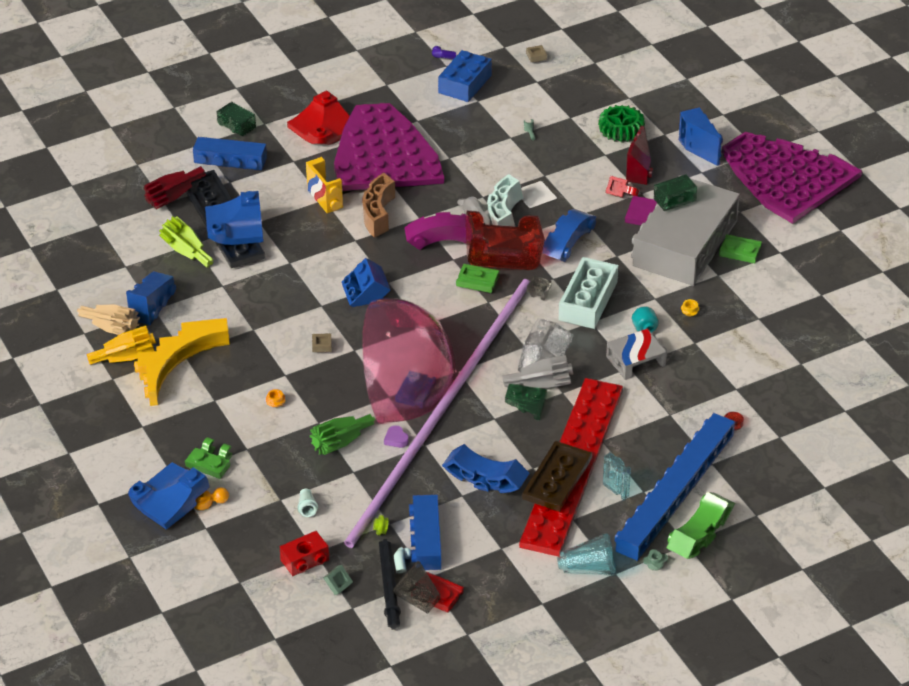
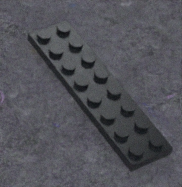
(210, 192)

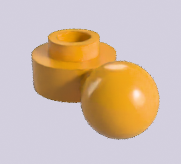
(206, 499)

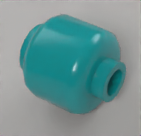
(645, 318)

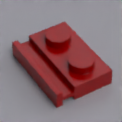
(448, 592)

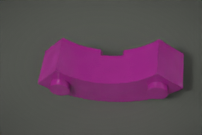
(436, 228)

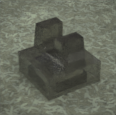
(539, 287)

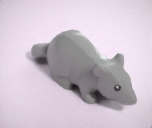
(474, 204)

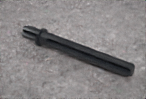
(392, 610)

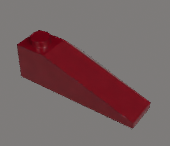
(639, 159)

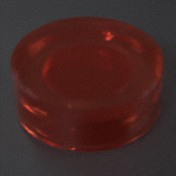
(737, 417)

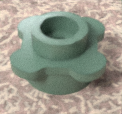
(655, 560)

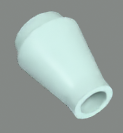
(307, 505)

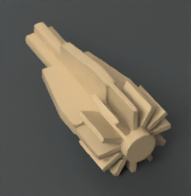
(111, 318)

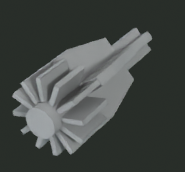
(542, 373)

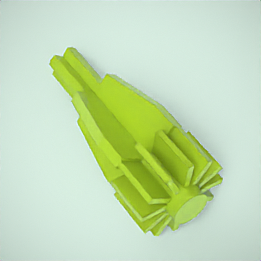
(184, 240)

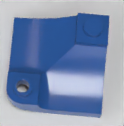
(236, 220)
(169, 494)

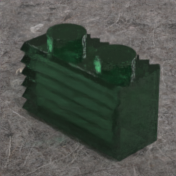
(236, 118)

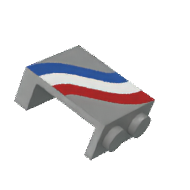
(635, 350)

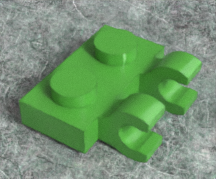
(208, 463)

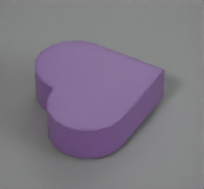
(396, 437)

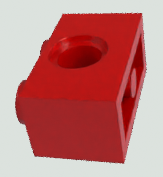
(304, 553)

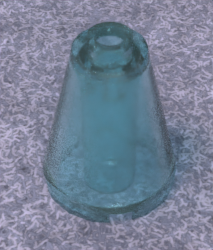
(589, 557)

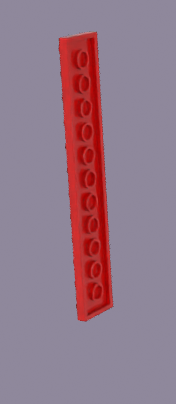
(585, 430)

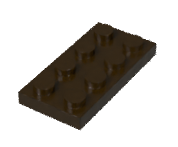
(557, 476)

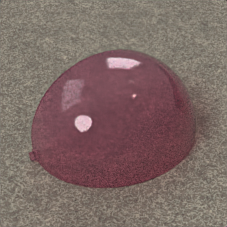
(405, 359)

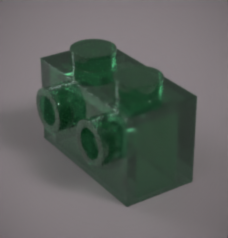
(675, 192)

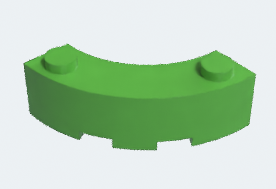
(701, 527)

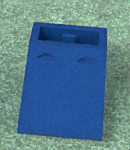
(700, 135)

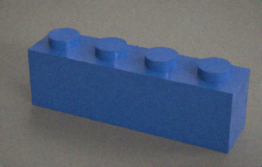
(230, 153)
(426, 531)

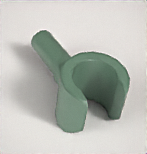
(529, 127)

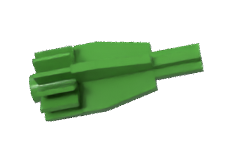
(338, 432)

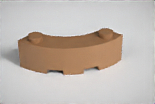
(377, 196)

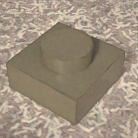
(536, 53)
(322, 342)

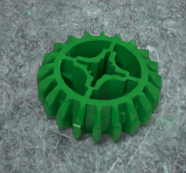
(620, 122)

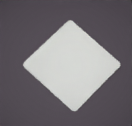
(536, 194)

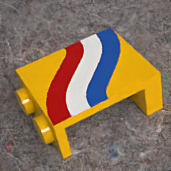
(325, 193)

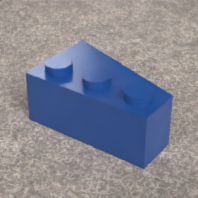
(151, 296)

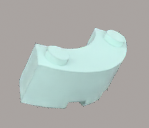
(503, 199)

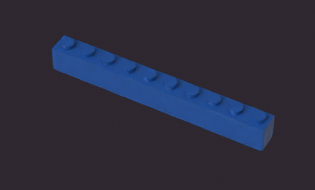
(674, 486)

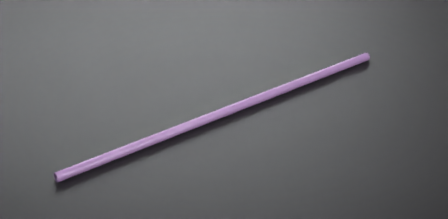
(435, 416)

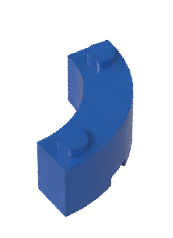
(567, 232)
(483, 472)

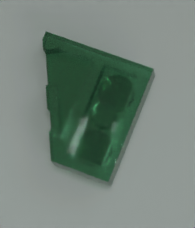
(526, 399)

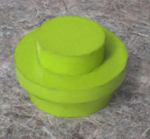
(380, 524)

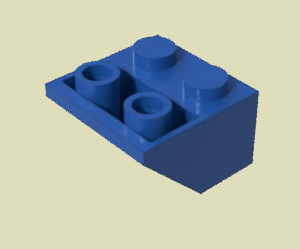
(365, 283)

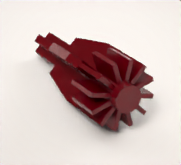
(170, 187)

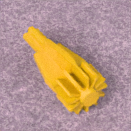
(124, 346)

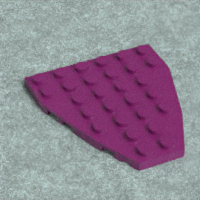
(380, 142)
(786, 175)

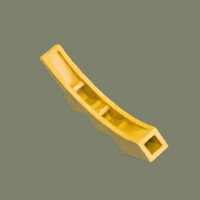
(192, 339)

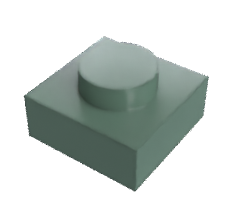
(338, 579)

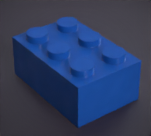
(465, 76)

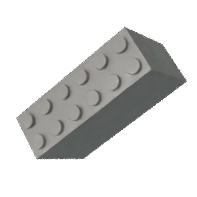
(687, 237)

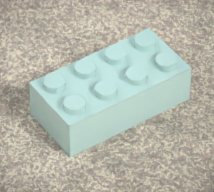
(588, 292)

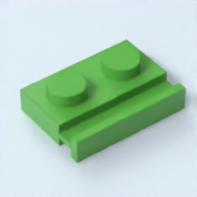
(740, 248)
(477, 278)

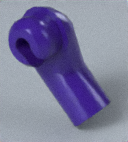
(437, 52)

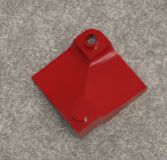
(321, 121)

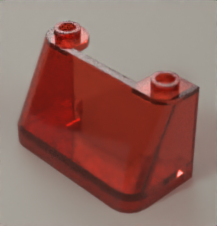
(504, 245)

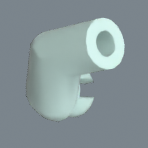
(399, 559)

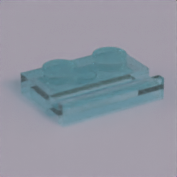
(616, 475)

